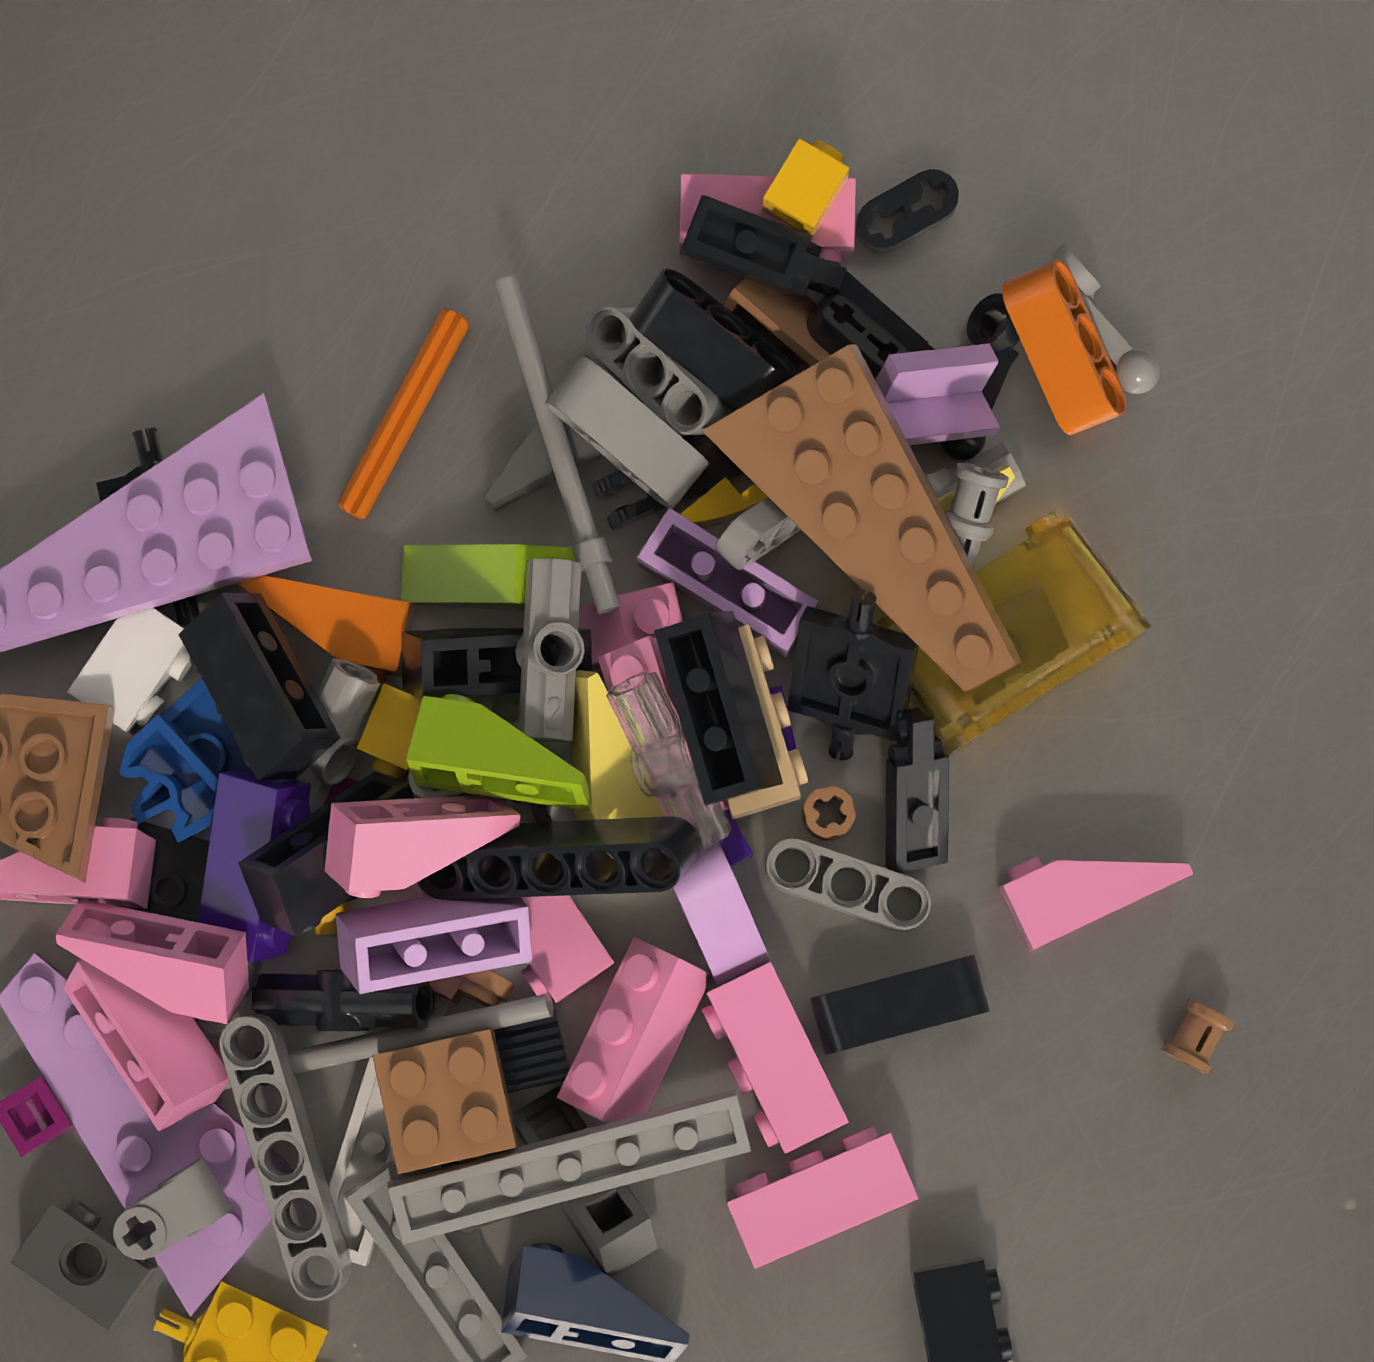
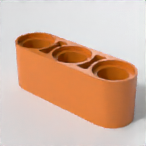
(1064, 347)

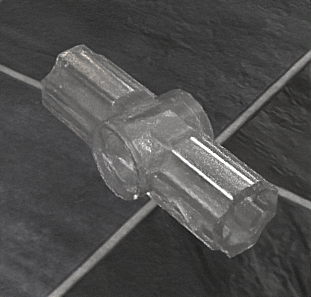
(661, 755)

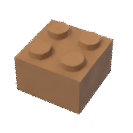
(445, 1101)

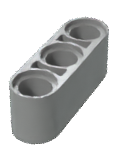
(637, 366)
(626, 432)
(877, 884)

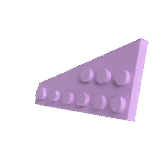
(178, 530)

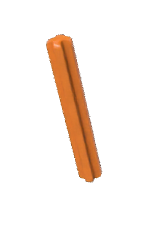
(403, 413)

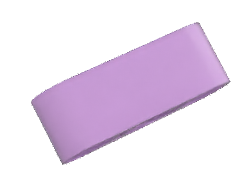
(720, 917)

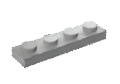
(435, 1278)

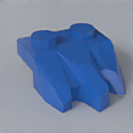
(182, 762)

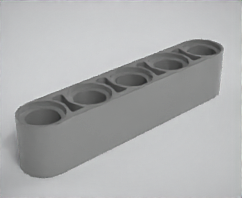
(278, 1185)

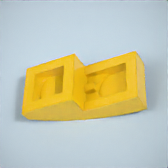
(722, 504)

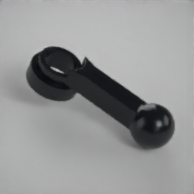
(981, 330)

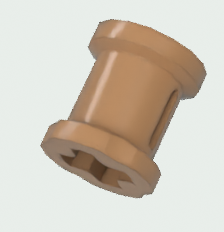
(833, 830)
(1198, 1036)

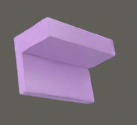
(940, 393)

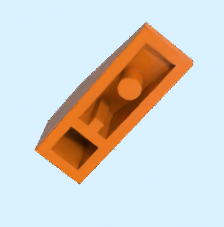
(340, 621)

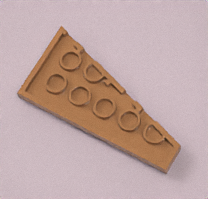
(852, 484)
(52, 777)

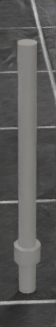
(590, 549)
(440, 1028)

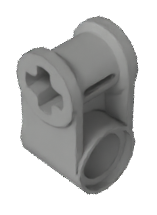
(178, 1209)

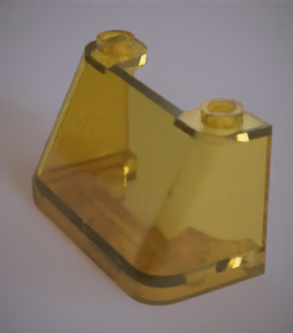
(1061, 617)

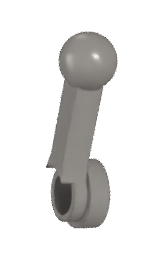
(1135, 367)

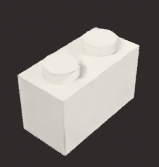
(134, 668)

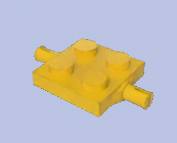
(243, 1330)

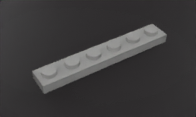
(568, 1166)

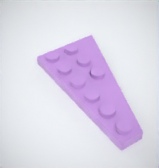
(127, 1142)

